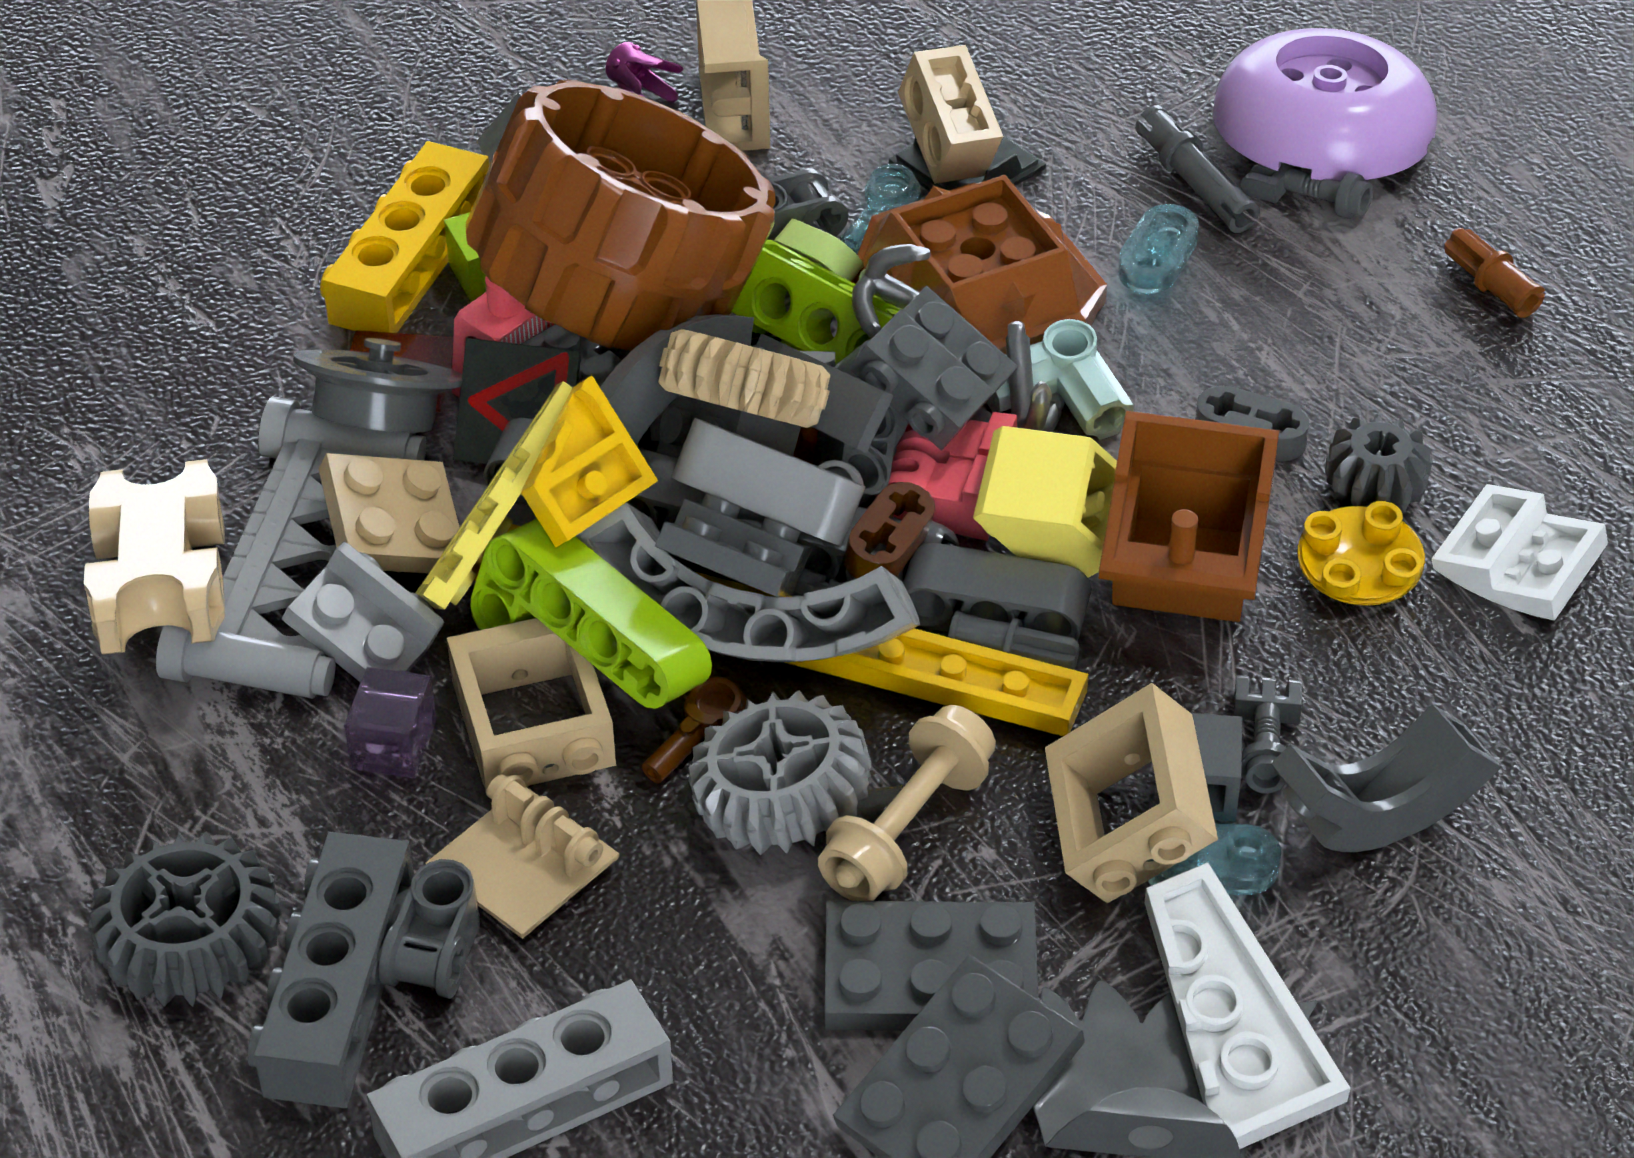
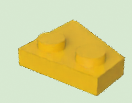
(584, 466)

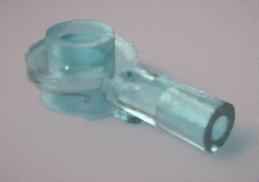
(886, 189)

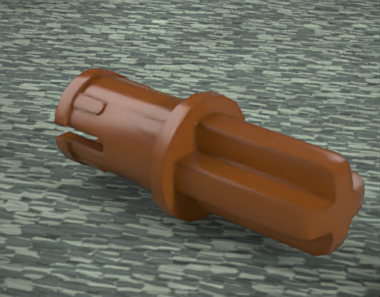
(1495, 272)

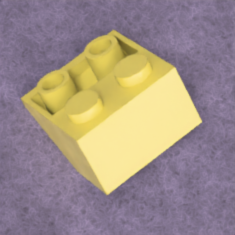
(1047, 496)

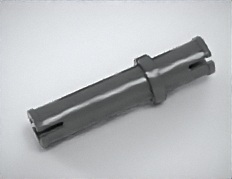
(1183, 155)

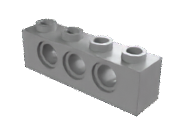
(559, 1088)

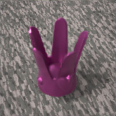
(632, 71)

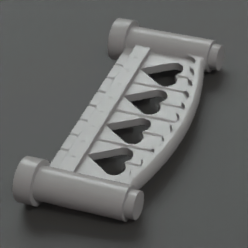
(246, 645)

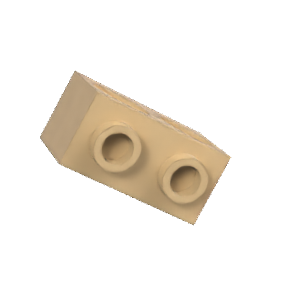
(950, 114)

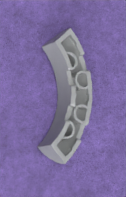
(746, 622)

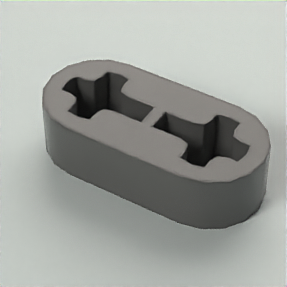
(1257, 411)

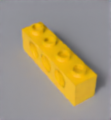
(402, 242)

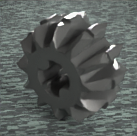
(1378, 463)

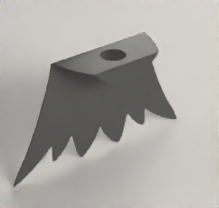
(1131, 1086)

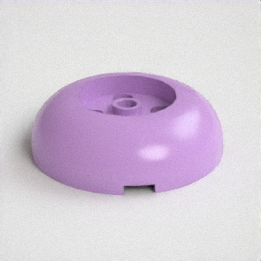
(1326, 104)

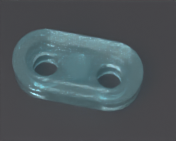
(1158, 248)
(1242, 859)

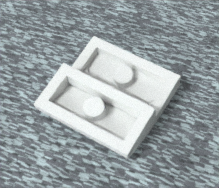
(1519, 553)

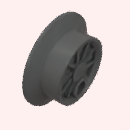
(376, 387)

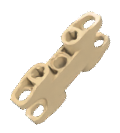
(157, 570)

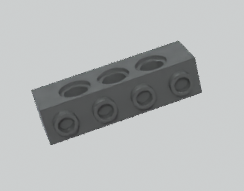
(330, 979)

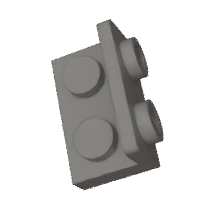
(363, 616)

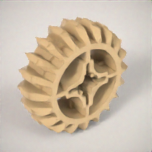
(744, 378)

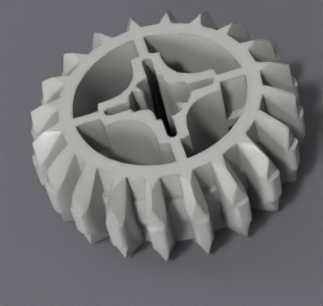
(779, 772)

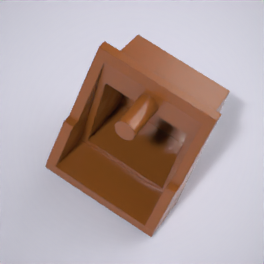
(1188, 515)

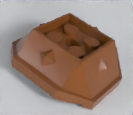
(990, 259)

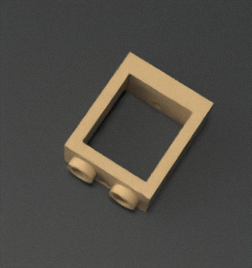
(518, 657)
(1103, 752)

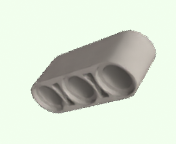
(768, 482)

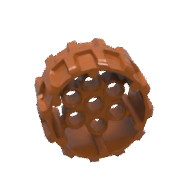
(617, 214)

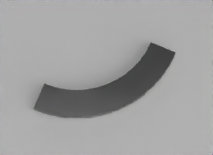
(634, 382)

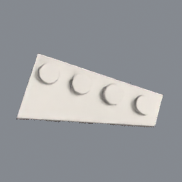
(1240, 1023)

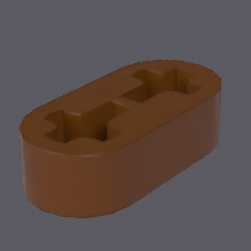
(879, 527)

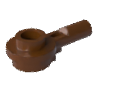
(701, 709)

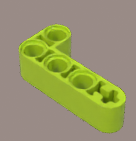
(591, 611)

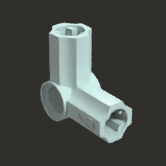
(1076, 371)

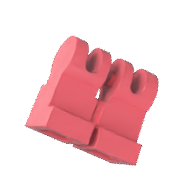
(950, 474)

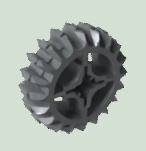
(185, 929)

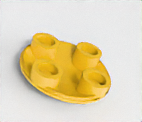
(1361, 553)

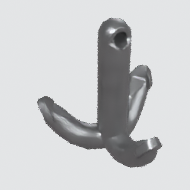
(876, 282)
(1033, 405)

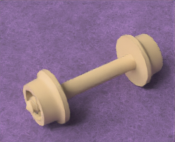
(863, 855)

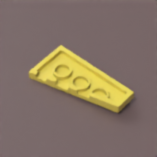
(488, 519)

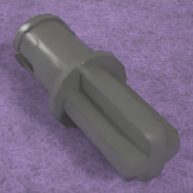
(1015, 639)

